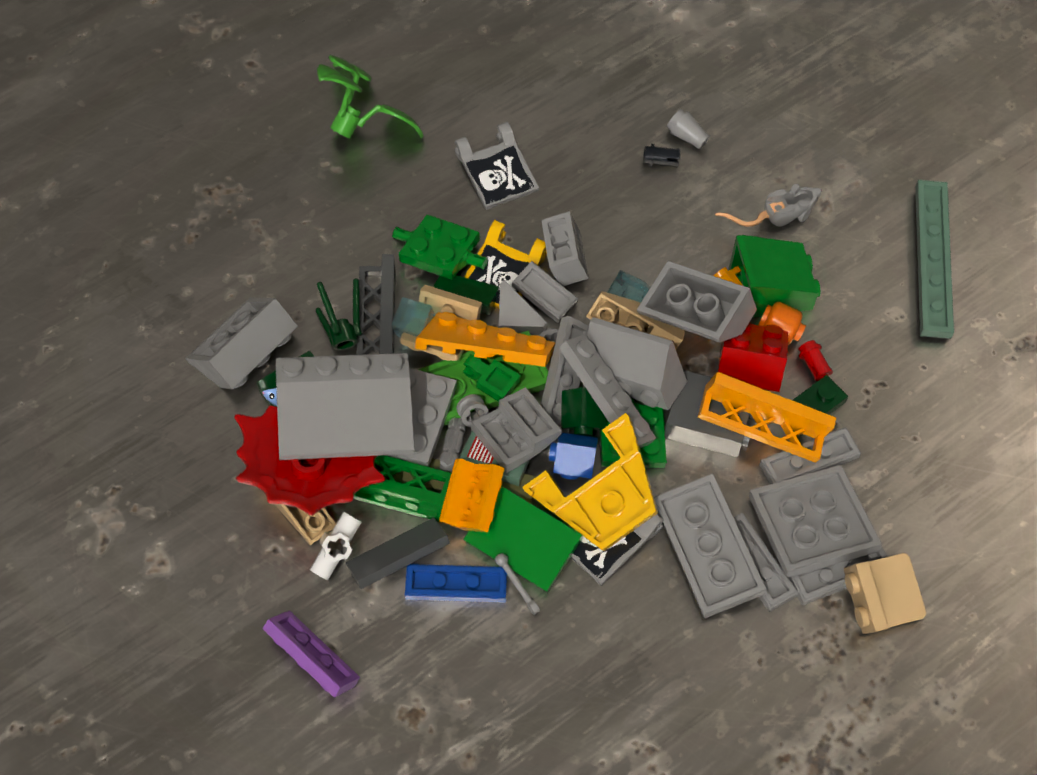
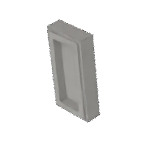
(544, 292)

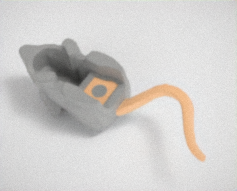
(784, 206)

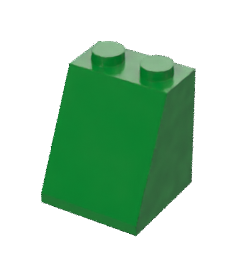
(775, 272)

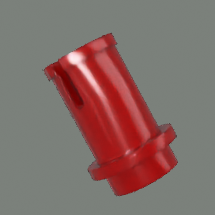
(814, 359)

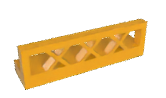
(766, 406)

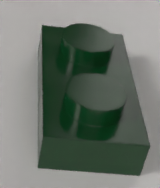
(823, 396)

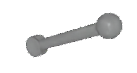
(502, 560)

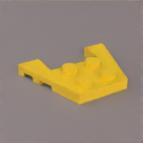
(610, 502)

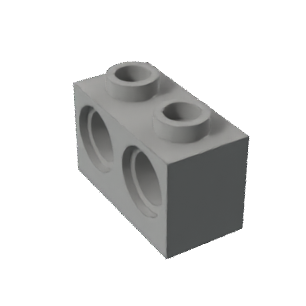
(564, 249)

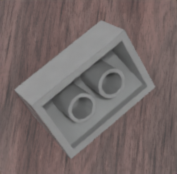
(699, 303)
(243, 342)
(640, 362)

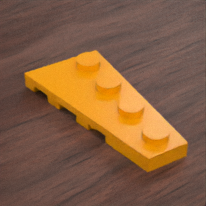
(484, 340)

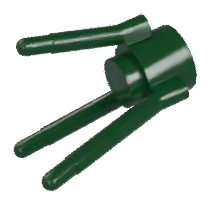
(340, 331)

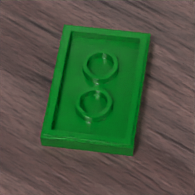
(529, 537)

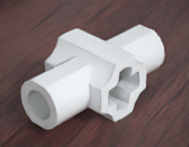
(327, 561)

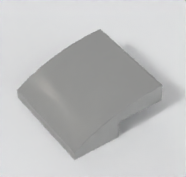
(516, 430)

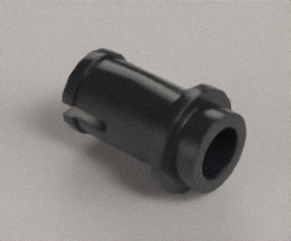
(661, 156)

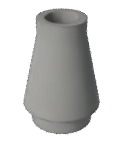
(688, 129)

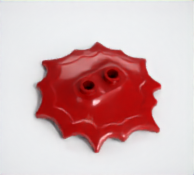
(298, 482)

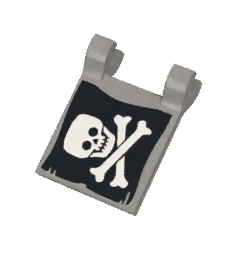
(497, 171)
(604, 564)

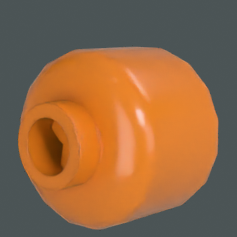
(785, 317)

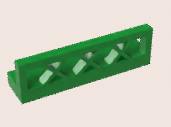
(406, 496)

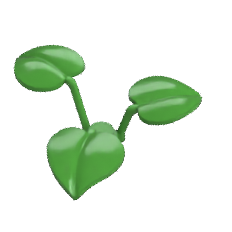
(348, 115)

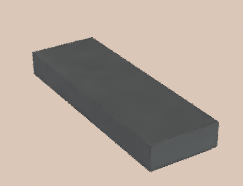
(397, 553)

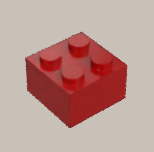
(756, 356)

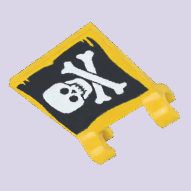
(504, 261)

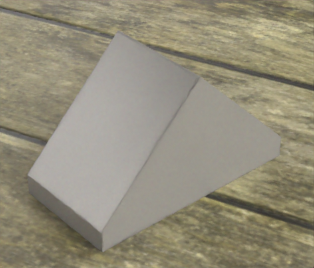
(517, 313)

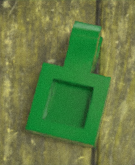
(493, 379)

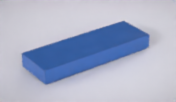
(455, 583)

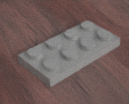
(709, 546)

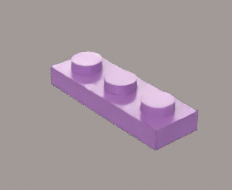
(311, 653)

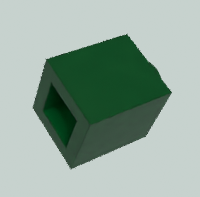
(581, 412)

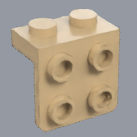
(444, 302)
(884, 593)

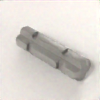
(452, 444)

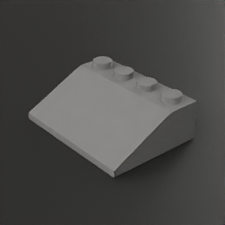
(344, 406)

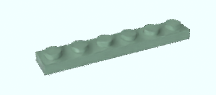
(934, 260)

